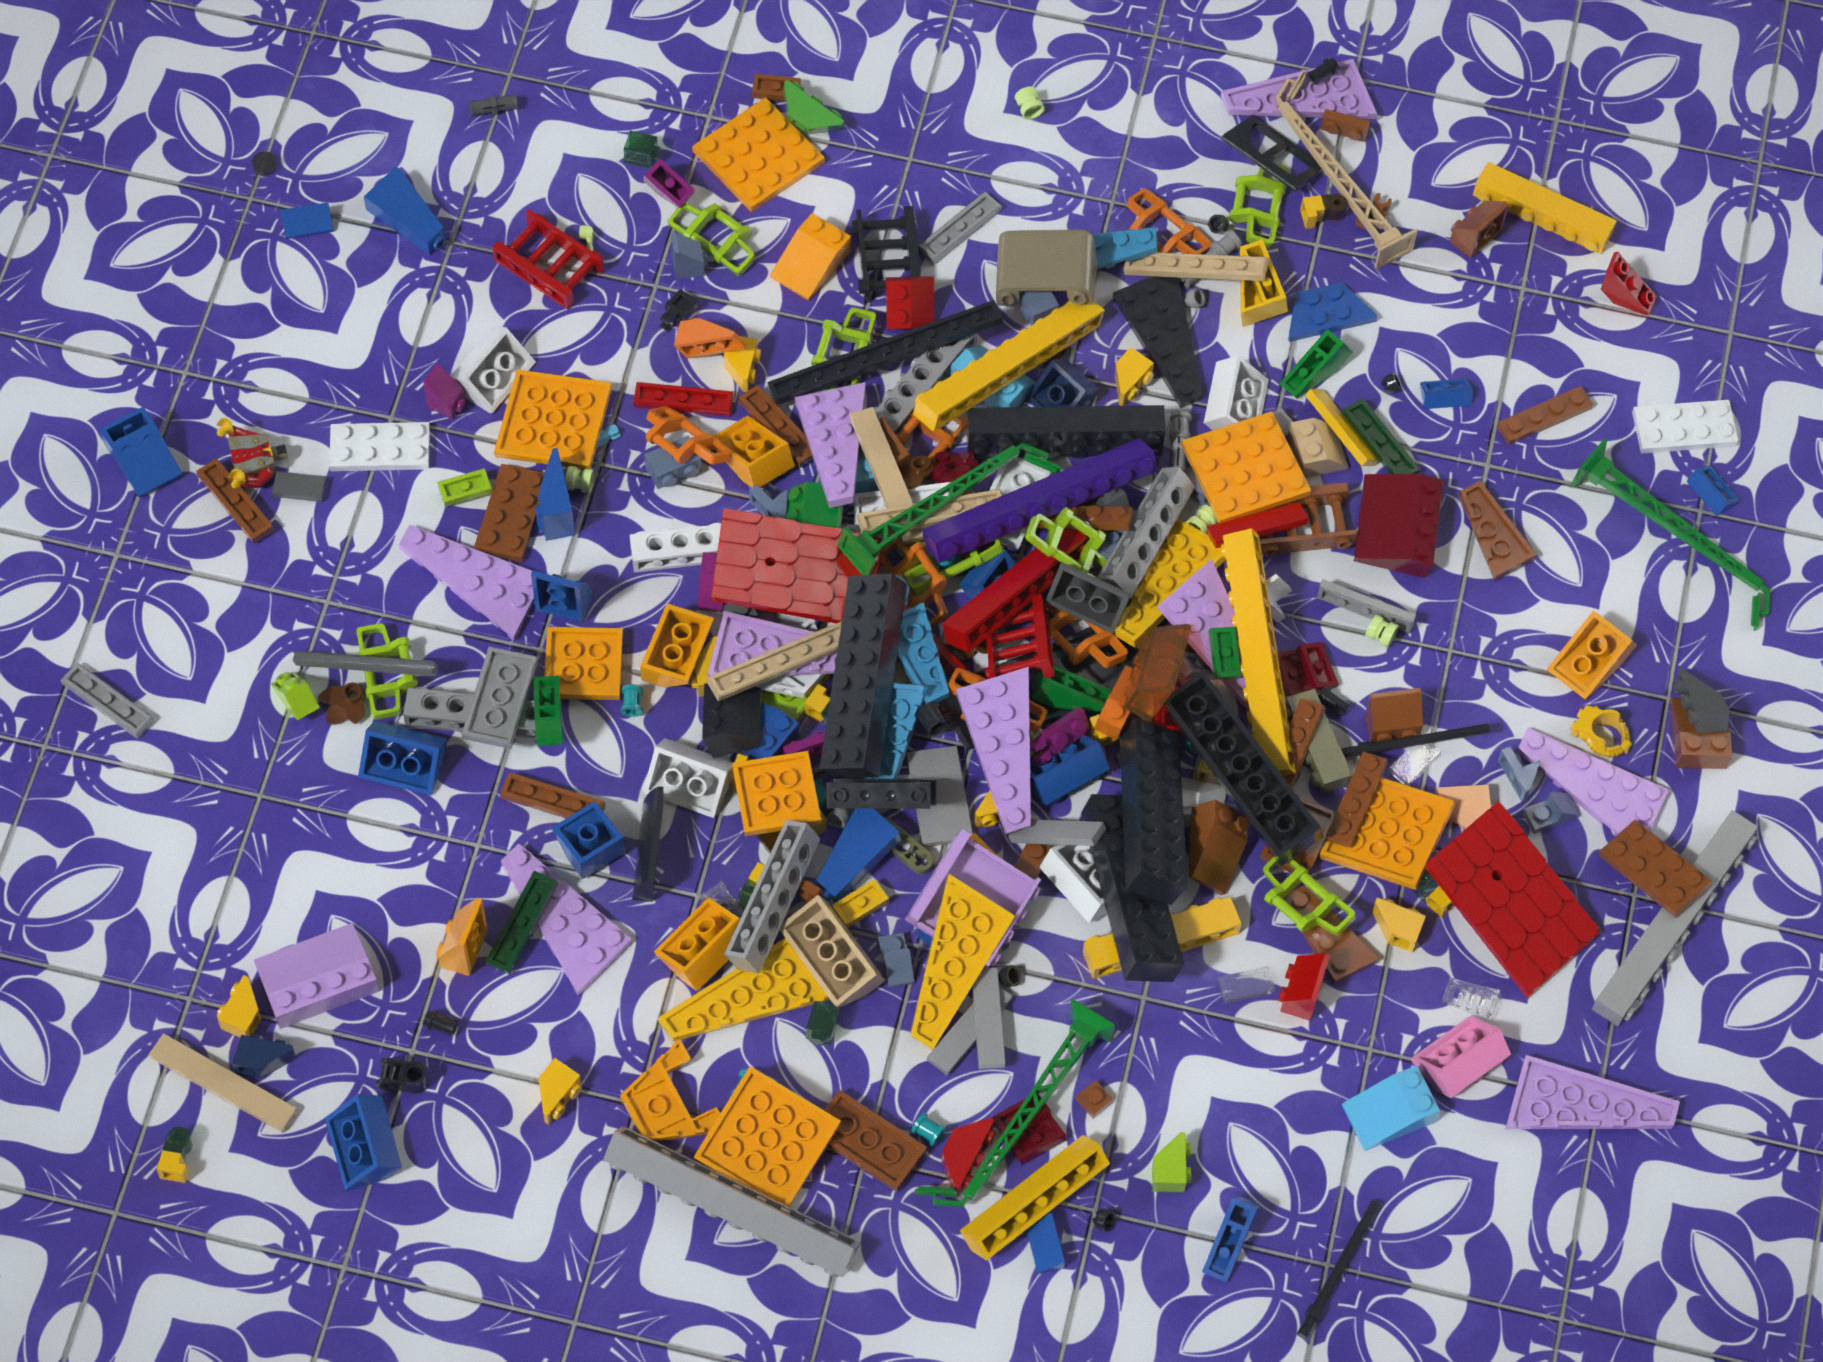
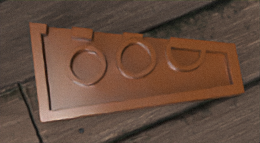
(1496, 534)
(1346, 950)

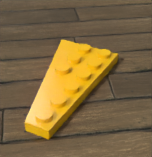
(746, 996)

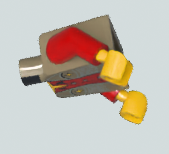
(250, 455)

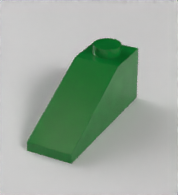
(1317, 364)
(1069, 691)
(547, 710)

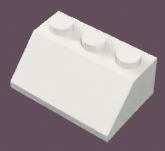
(491, 368)
(1235, 393)
(689, 777)
(1075, 876)

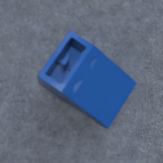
(140, 452)

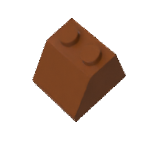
(1479, 226)
(1394, 715)

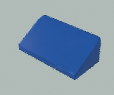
(307, 220)
(1446, 393)
(1712, 490)
(1045, 1245)

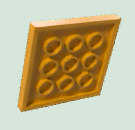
(758, 154)
(550, 414)
(1246, 467)
(1395, 834)
(767, 1138)

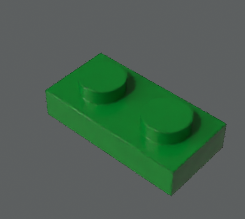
(1224, 653)

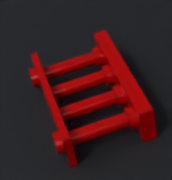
(544, 279)
(1041, 644)

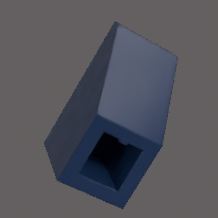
(261, 1057)

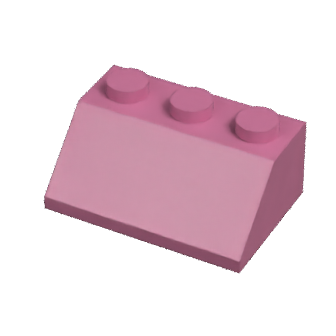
(1462, 1056)

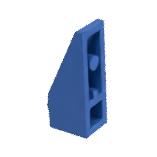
(1230, 1238)

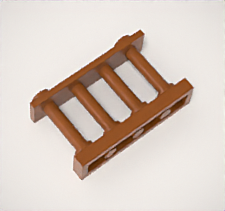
(1320, 495)

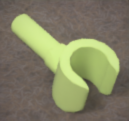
(586, 233)

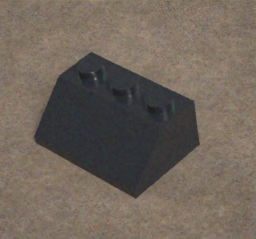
(732, 722)

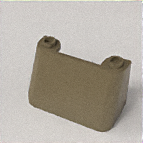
(1046, 263)

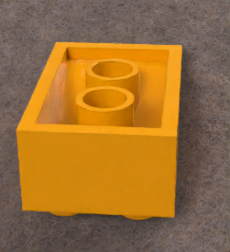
(811, 256)
(756, 452)
(1591, 655)
(463, 938)

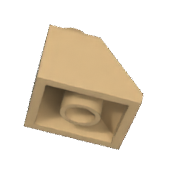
(1316, 447)

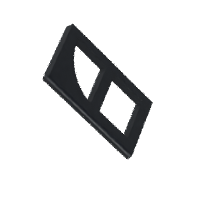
(1239, 139)

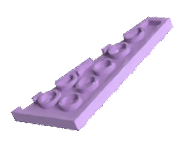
(1337, 92)

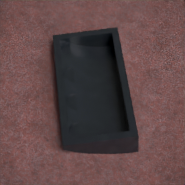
(648, 845)

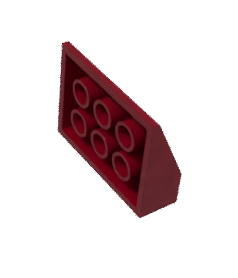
(1399, 522)

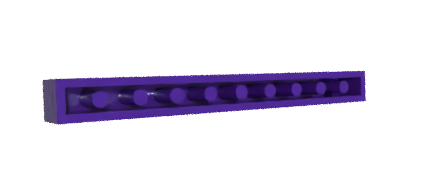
(1042, 497)

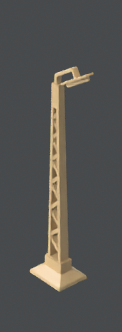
(1390, 243)

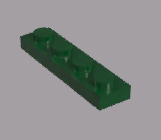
(1379, 439)
(521, 922)

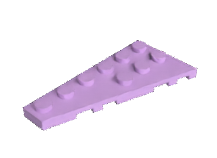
(833, 438)
(481, 580)
(1204, 605)
(748, 637)
(999, 729)
(1597, 786)
(572, 927)
(1570, 1099)

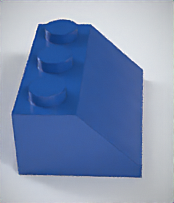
(402, 757)
(1067, 770)
(363, 1141)

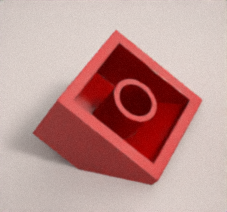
(909, 302)
(1304, 985)

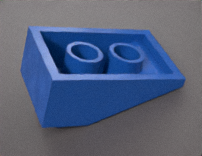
(554, 507)
(561, 596)
(777, 731)

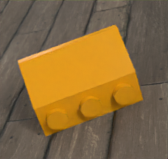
(675, 647)
(699, 944)

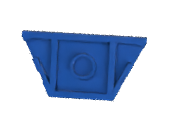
(1327, 308)

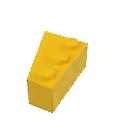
(1261, 298)

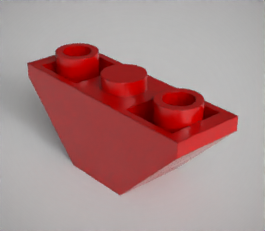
(1626, 287)
(965, 1151)

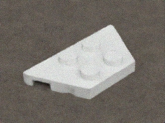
(797, 684)

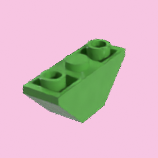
(808, 111)

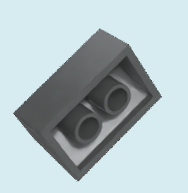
(1087, 598)

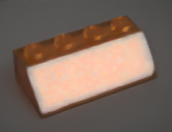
(1155, 669)

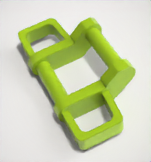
(1254, 216)
(740, 234)
(842, 332)
(1056, 528)
(975, 560)
(373, 691)
(1309, 921)

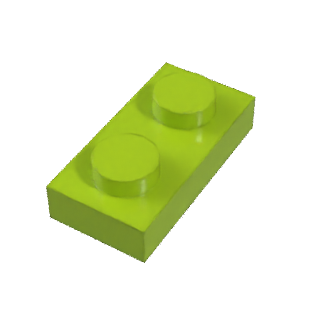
(464, 487)

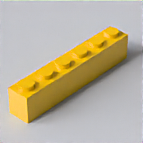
(1545, 208)
(1193, 928)
(1034, 1197)

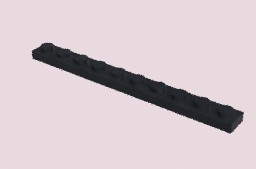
(885, 352)

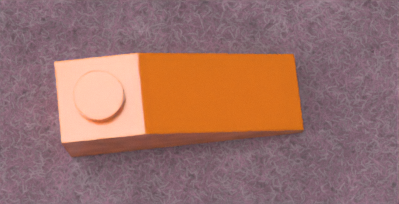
(704, 338)
(1113, 714)

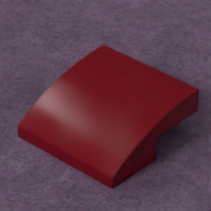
(1306, 669)
(1038, 1137)

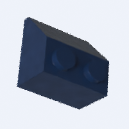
(1062, 386)

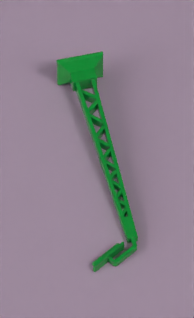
(1595, 470)
(863, 549)
(1086, 1028)

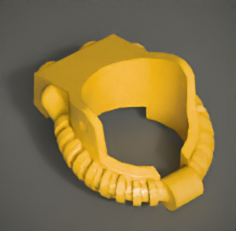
(1592, 716)

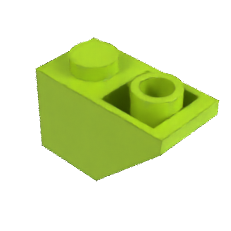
(295, 695)
(1170, 1168)

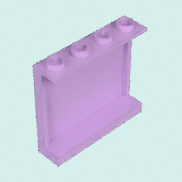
(984, 874)

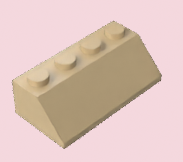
(831, 952)

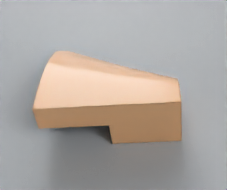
(1469, 803)

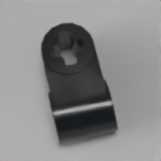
(397, 1073)

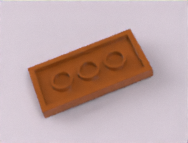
(510, 513)
(1655, 868)
(873, 1142)

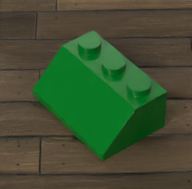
(809, 506)

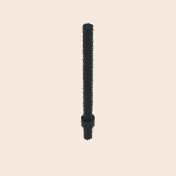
(1415, 740)
(1315, 1311)

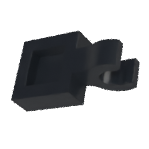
(678, 307)

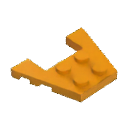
(657, 1105)

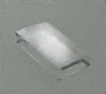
(1414, 762)
(1246, 985)

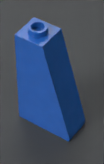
(403, 210)
(858, 850)

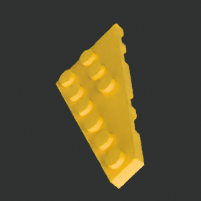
(1177, 560)
(961, 944)

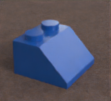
(984, 575)
(589, 839)

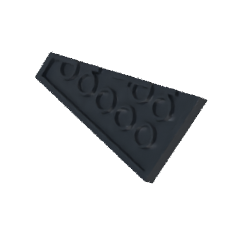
(1160, 324)

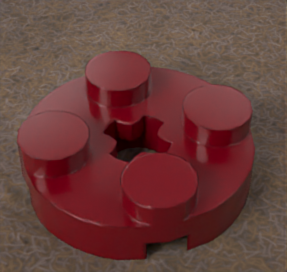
(951, 466)

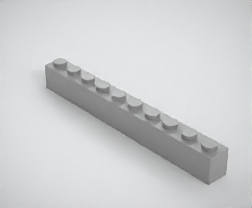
(1666, 931)
(731, 1201)

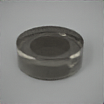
(264, 163)

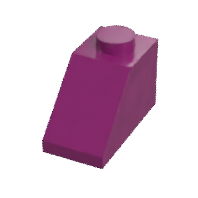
(668, 184)
(443, 393)
(706, 583)

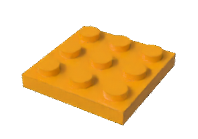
(585, 661)
(776, 791)

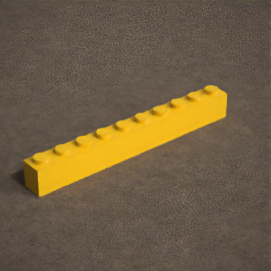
(1006, 363)
(1257, 647)

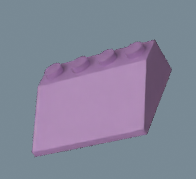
(316, 975)

